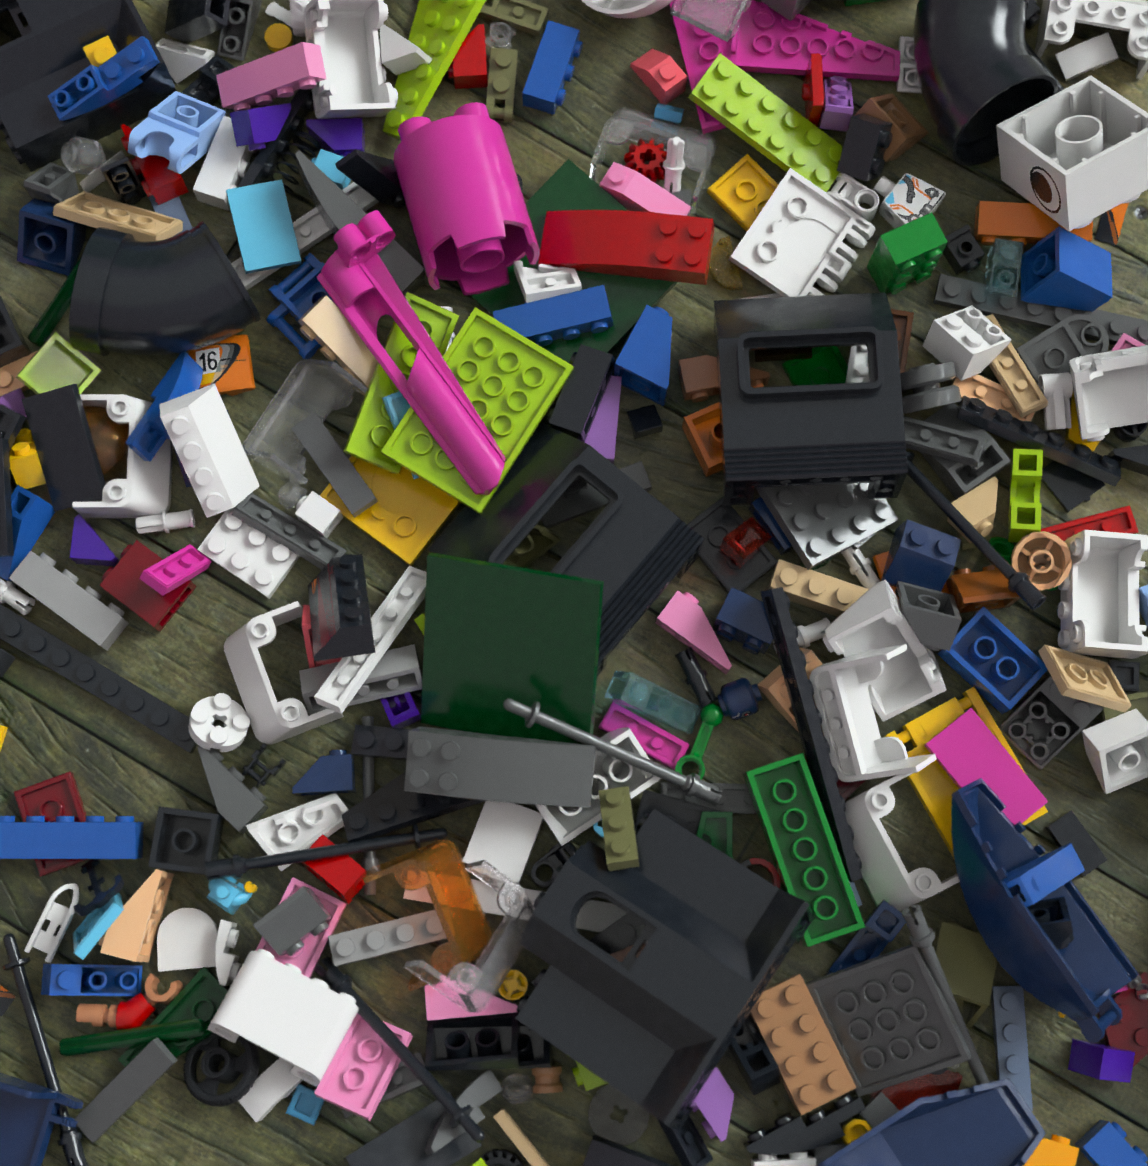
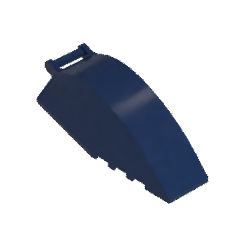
(1069, 979)

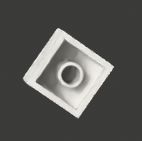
(1118, 750)

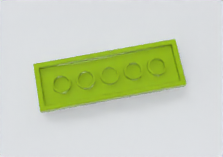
(767, 123)
(372, 423)

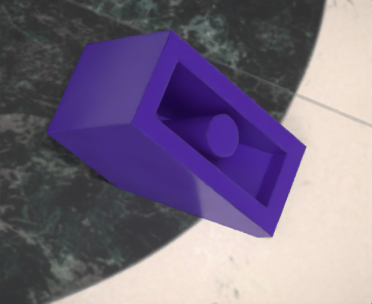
(259, 125)
(338, 135)

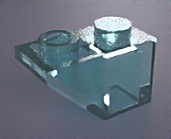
(1003, 267)

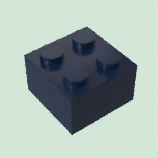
(744, 621)

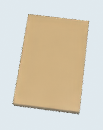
(1084, 678)

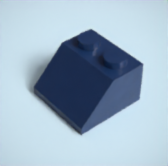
(48, 239)
(920, 556)

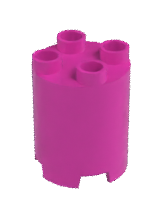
(464, 199)

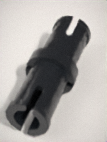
(696, 677)

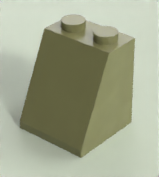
(967, 967)

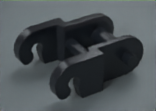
(261, 780)

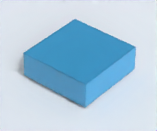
(668, 113)
(305, 1104)

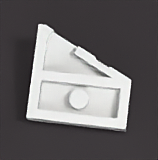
(546, 281)

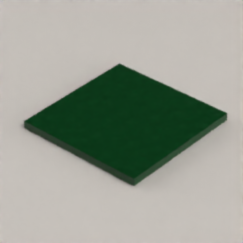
(627, 296)
(508, 636)

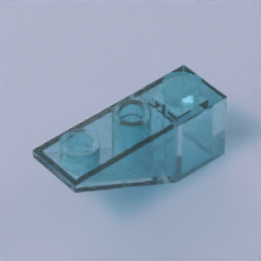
(652, 701)

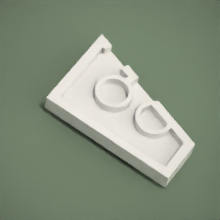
(299, 826)

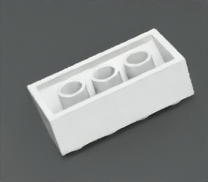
(209, 449)

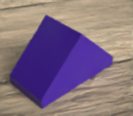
(88, 546)
(401, 710)
(1101, 1061)

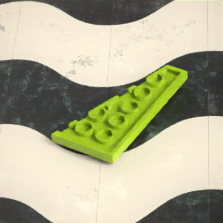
(439, 32)

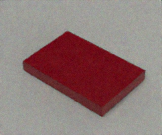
(50, 799)

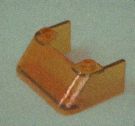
(453, 897)

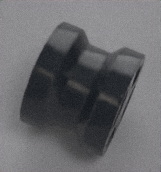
(1126, 435)

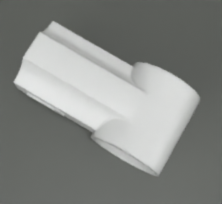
(1058, 391)

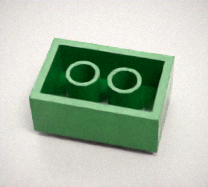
(907, 254)

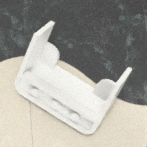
(147, 483)
(268, 718)
(850, 721)
(881, 865)

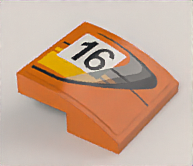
(226, 365)

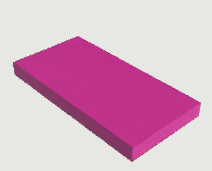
(972, 752)

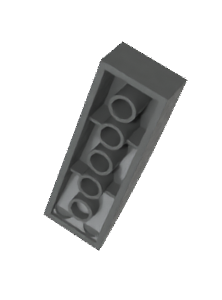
(340, 210)
(499, 768)

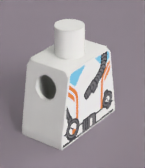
(907, 199)

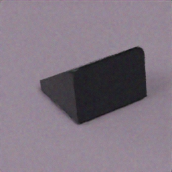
(645, 421)

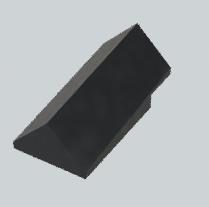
(485, 1043)

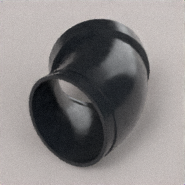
(976, 71)
(156, 294)

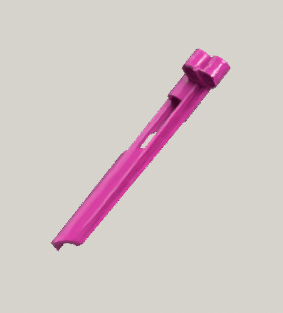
(364, 293)

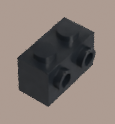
(865, 147)

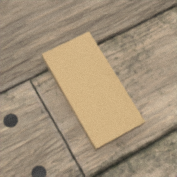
(108, 213)

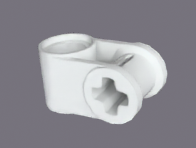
(853, 193)

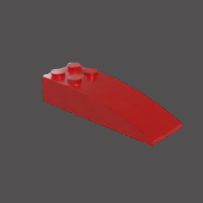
(629, 244)

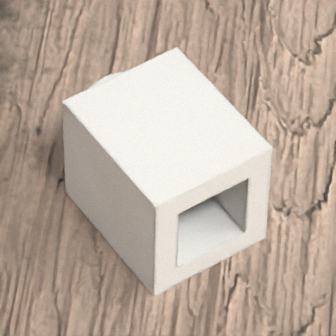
(318, 514)

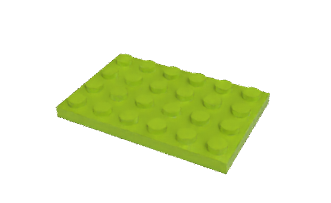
(509, 387)

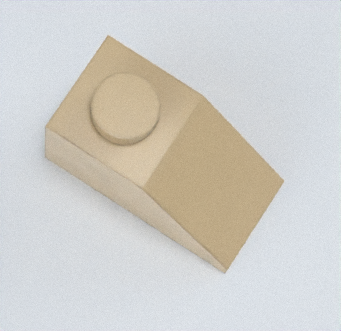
(978, 507)

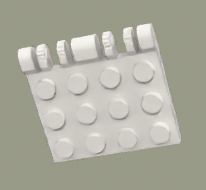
(798, 239)

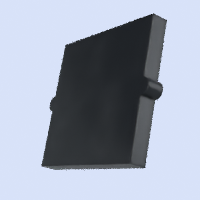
(1069, 485)

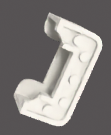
(350, 58)
(1103, 595)

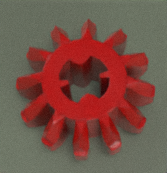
(655, 154)

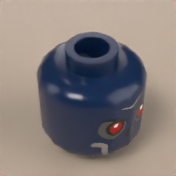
(739, 699)

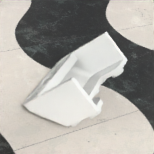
(1059, 20)

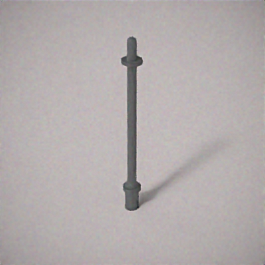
(690, 784)
(922, 937)

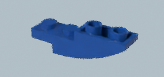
(106, 83)
(150, 432)

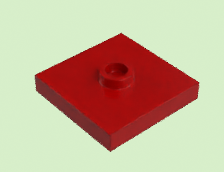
(813, 89)

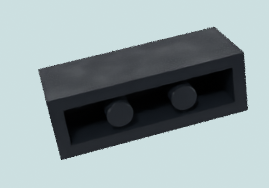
(582, 392)

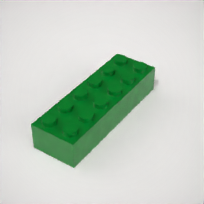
(804, 846)

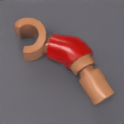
(129, 1013)

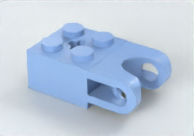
(177, 130)

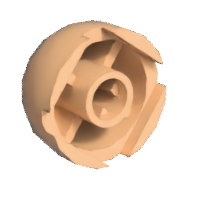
(1043, 559)

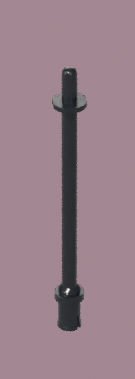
(1017, 581)
(239, 866)
(343, 984)
(69, 1136)

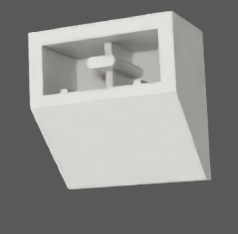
(967, 340)

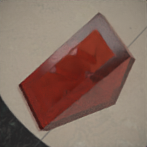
(744, 542)

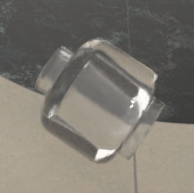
(82, 155)

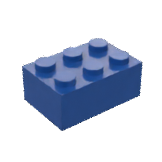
(993, 661)

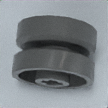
(926, 388)

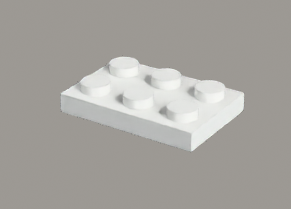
(248, 554)

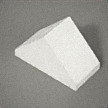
(399, 53)

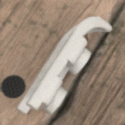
(57, 915)

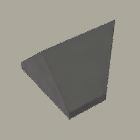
(52, 184)

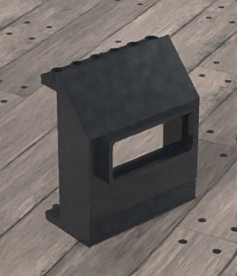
(809, 430)
(629, 546)

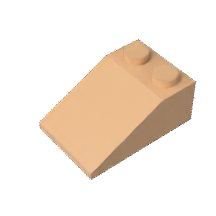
(137, 926)

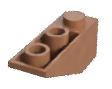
(700, 377)

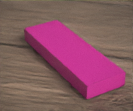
(175, 569)
(655, 741)

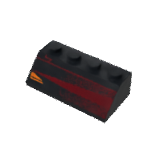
(340, 610)

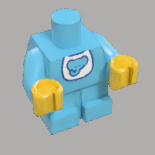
(228, 894)

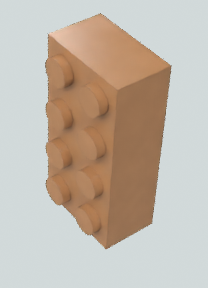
(801, 1045)

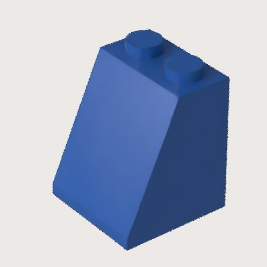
(1066, 272)
(646, 356)

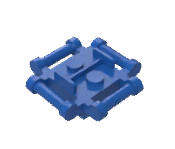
(298, 302)

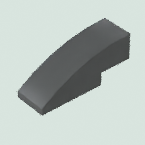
(473, 1094)

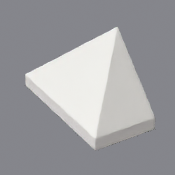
(182, 58)

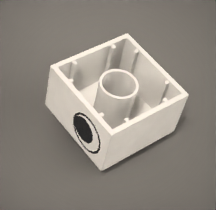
(1076, 153)

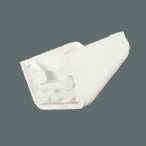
(1110, 390)
(878, 623)

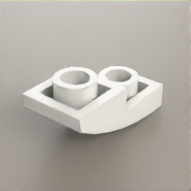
(1087, 56)
(908, 78)
(226, 963)
(269, 1089)

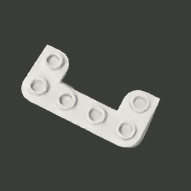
(285, 1014)

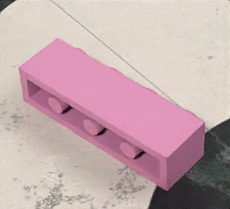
(271, 77)

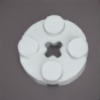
(218, 708)

